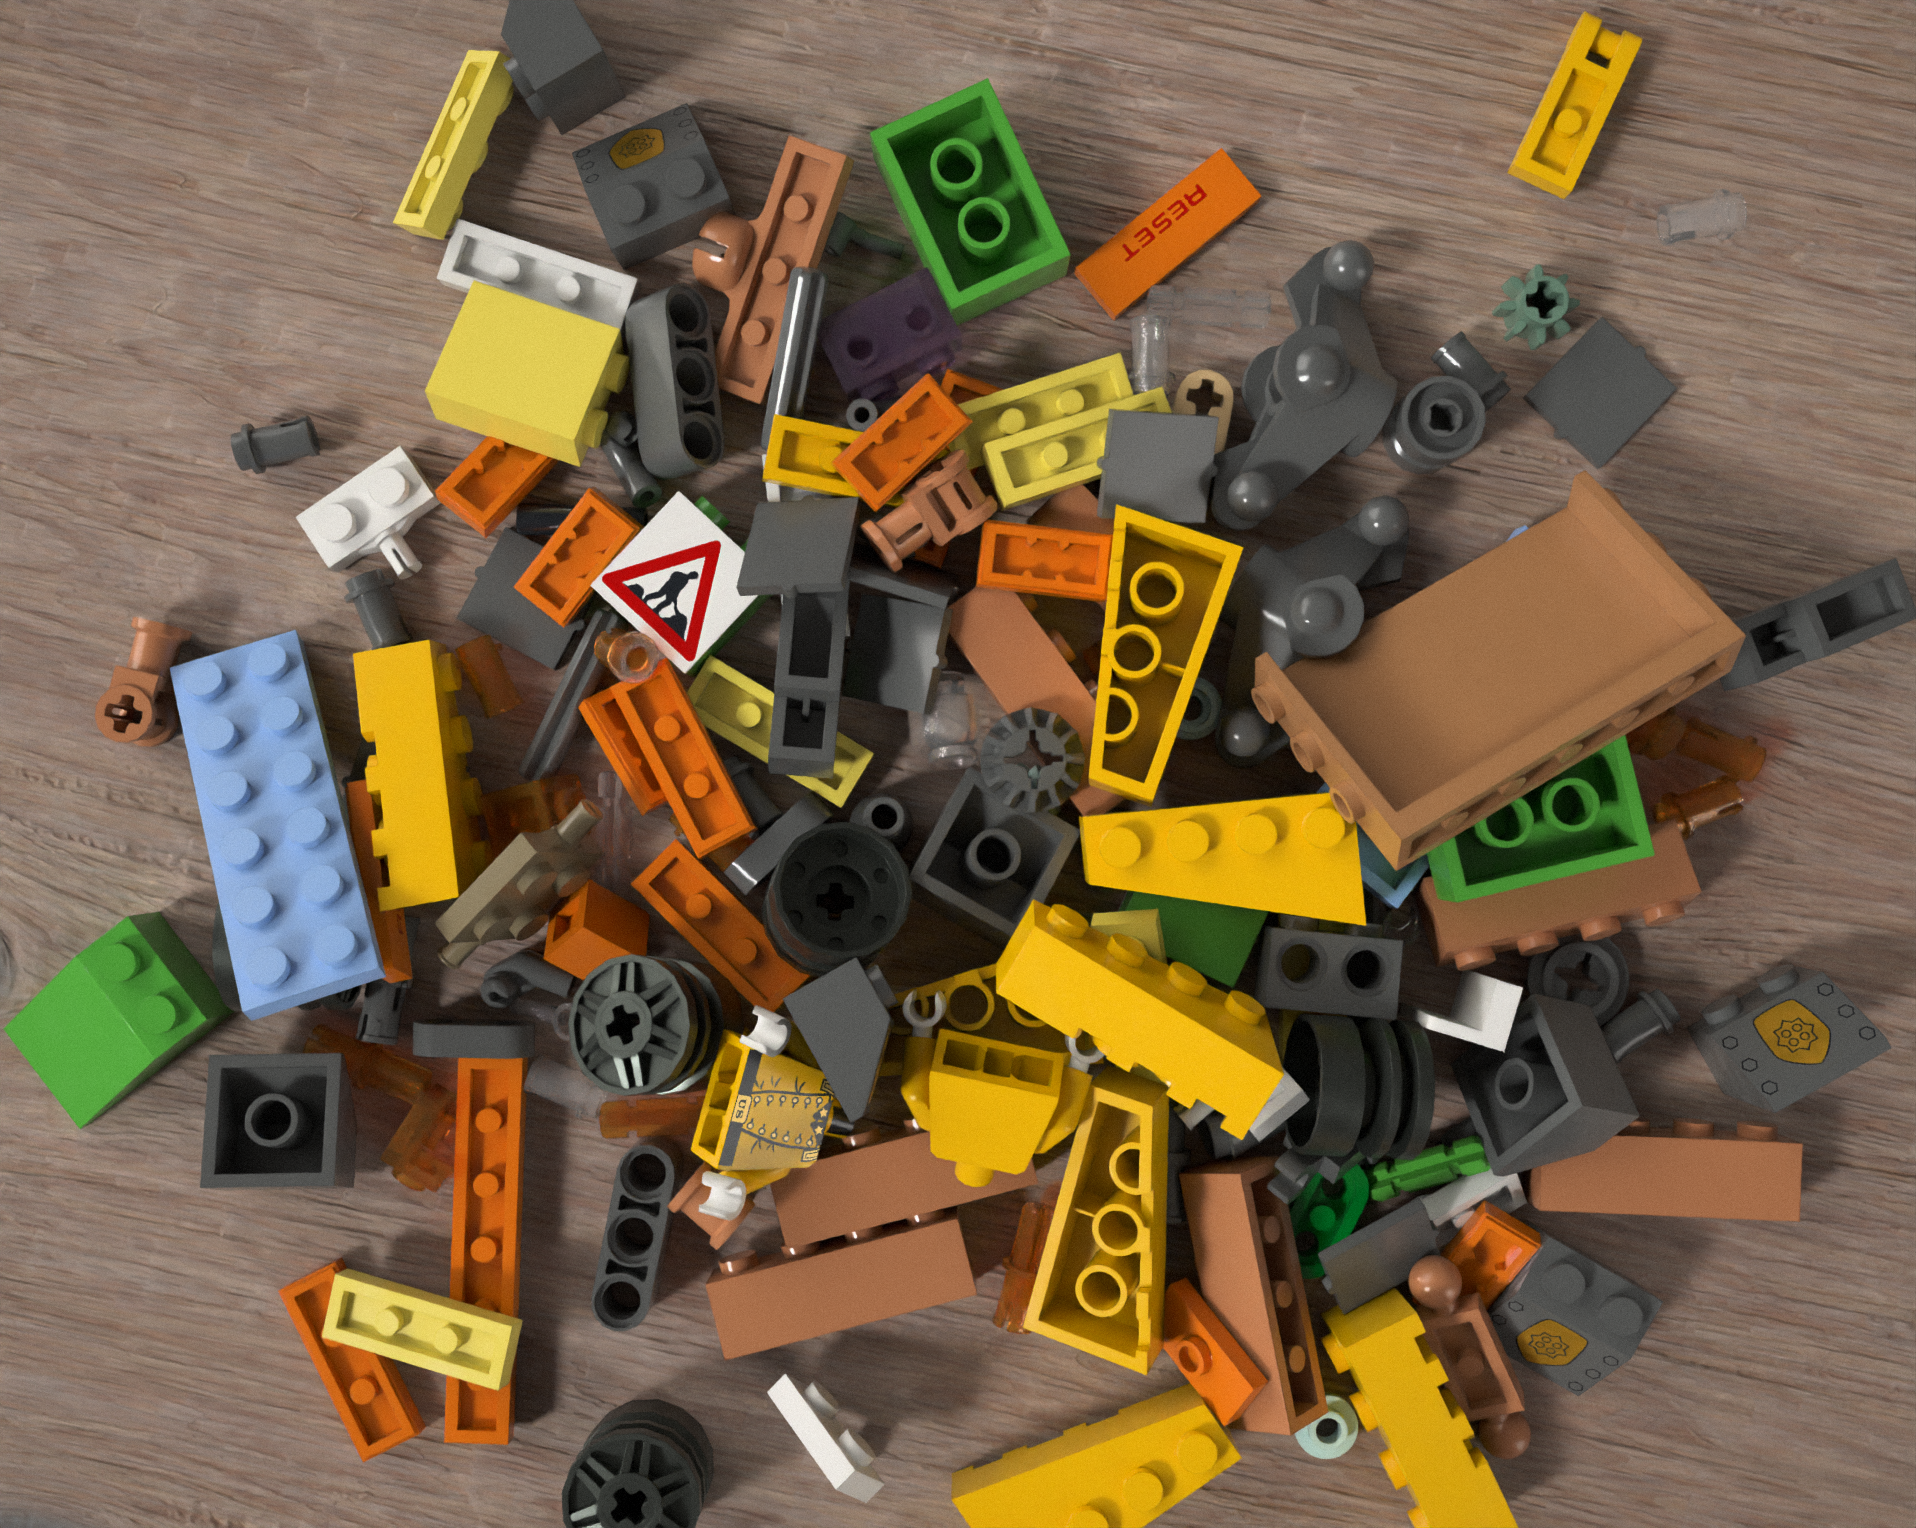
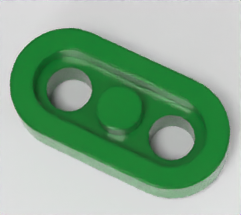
(1327, 1216)

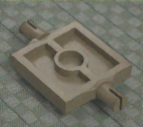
(521, 886)

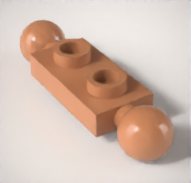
(1471, 1356)

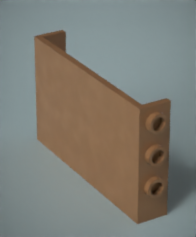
(1500, 675)

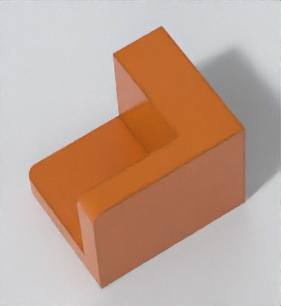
(594, 928)

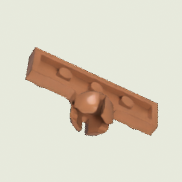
(761, 258)

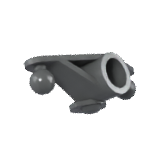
(1309, 394)
(1300, 608)

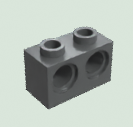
(1326, 983)

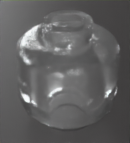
(957, 725)

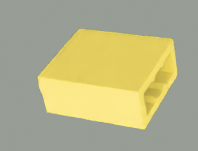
(528, 374)

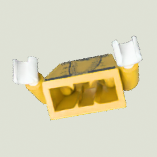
(989, 1098)
(763, 1112)

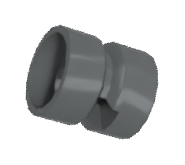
(1434, 425)

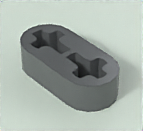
(761, 857)
(474, 1038)

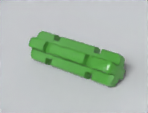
(1428, 1169)

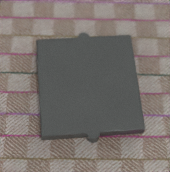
(1599, 393)
(1158, 464)
(799, 547)
(912, 581)
(507, 614)
(897, 653)
(1378, 1255)

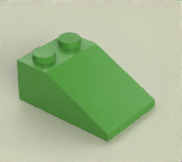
(116, 1016)

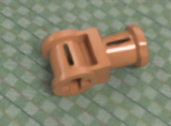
(935, 508)
(144, 687)
(697, 1193)

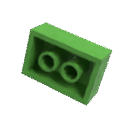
(970, 201)
(1559, 829)

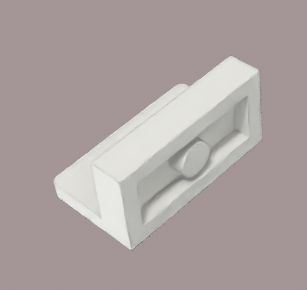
(1479, 1014)

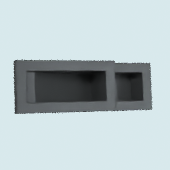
(1820, 623)
(808, 684)

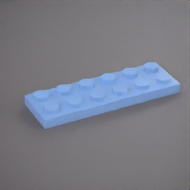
(275, 826)

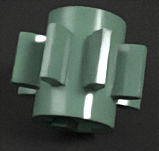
(1546, 294)

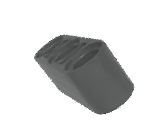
(674, 382)
(619, 1256)

